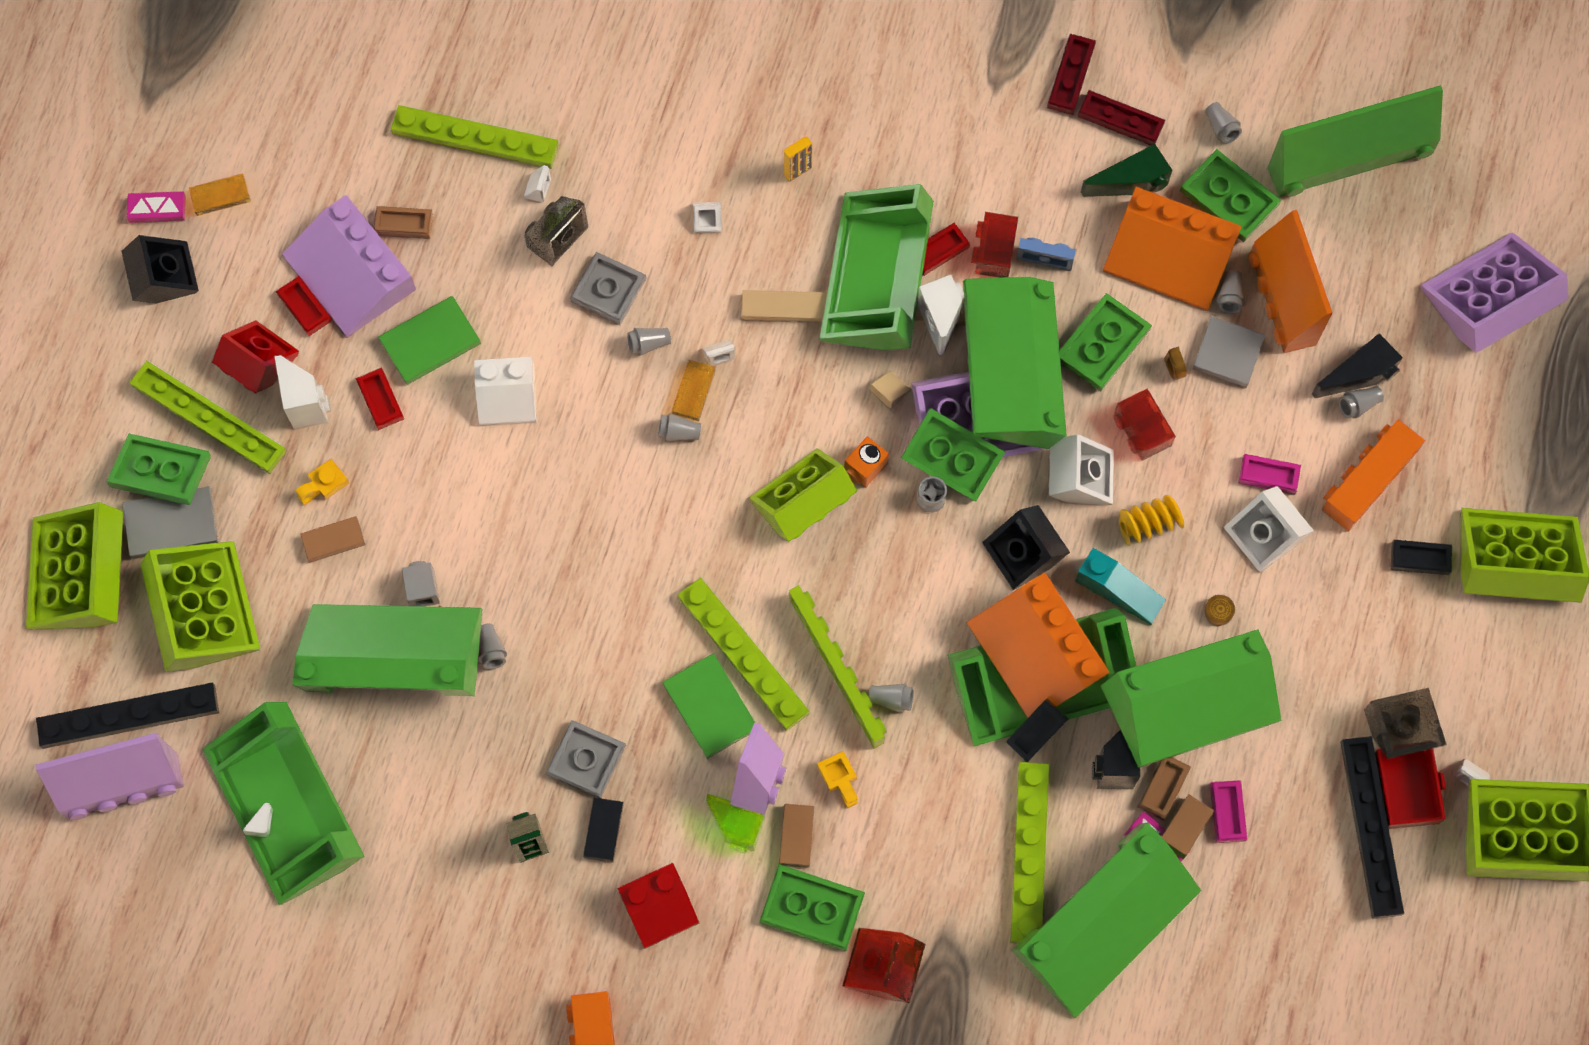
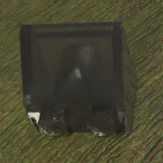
(557, 229)
(1405, 723)

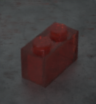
(996, 245)
(1143, 424)

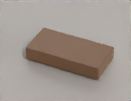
(403, 222)
(332, 539)
(1164, 787)
(1187, 825)
(796, 835)

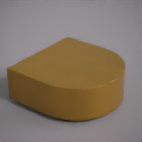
(1175, 363)

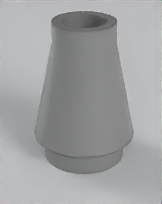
(1224, 124)
(1231, 295)
(647, 339)
(1358, 402)
(678, 428)
(491, 650)
(895, 696)

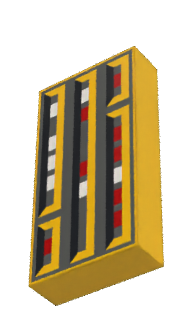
(797, 158)

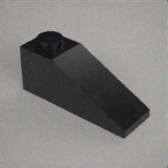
(1363, 369)

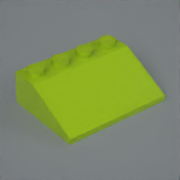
(1523, 555)
(75, 568)
(199, 604)
(1528, 830)

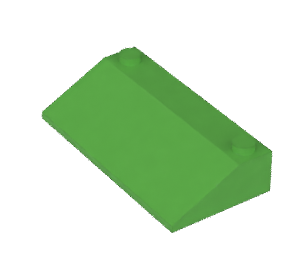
(1357, 141)
(878, 268)
(1014, 360)
(389, 648)
(1195, 698)
(992, 709)
(271, 762)
(1108, 920)

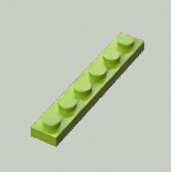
(474, 136)
(208, 417)
(743, 654)
(832, 655)
(1029, 849)

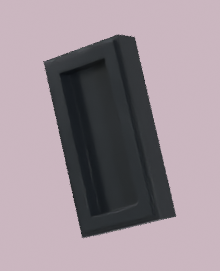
(1421, 557)
(1037, 730)
(603, 829)

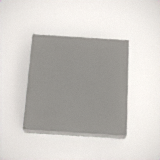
(608, 288)
(1229, 352)
(586, 759)

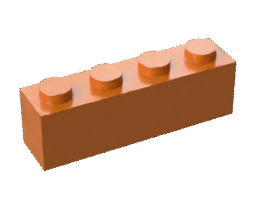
(1372, 475)
(591, 1019)

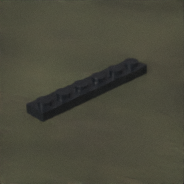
(127, 715)
(1372, 827)

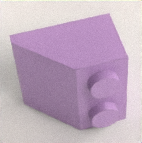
(758, 772)

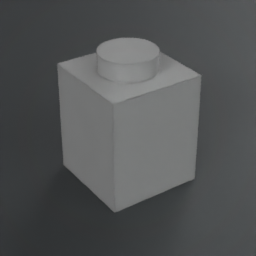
(420, 584)

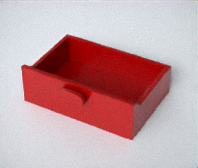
(1411, 789)

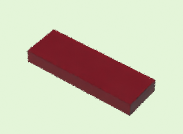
(1071, 74)
(1121, 118)

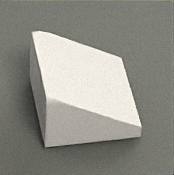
(538, 184)
(707, 217)
(719, 353)
(1468, 771)
(260, 823)

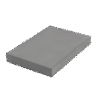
(168, 524)

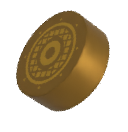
(1219, 610)

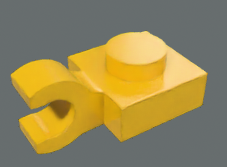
(324, 480)
(838, 775)

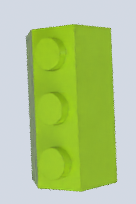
(804, 494)

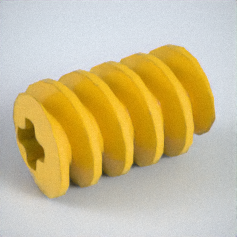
(1150, 517)

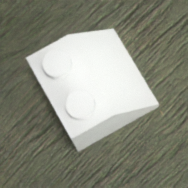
(941, 308)
(505, 391)
(301, 395)
(1081, 471)
(1268, 528)

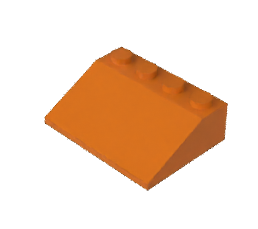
(1171, 248)
(1290, 284)
(1037, 645)

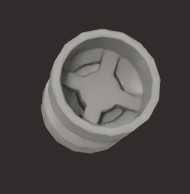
(931, 488)

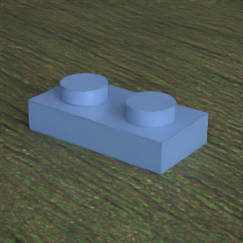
(1046, 254)

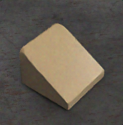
(889, 389)

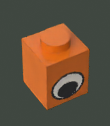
(866, 462)

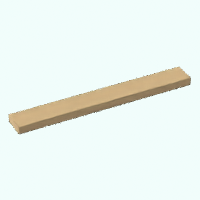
(796, 306)

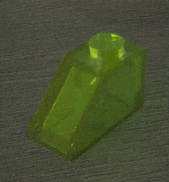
(737, 825)

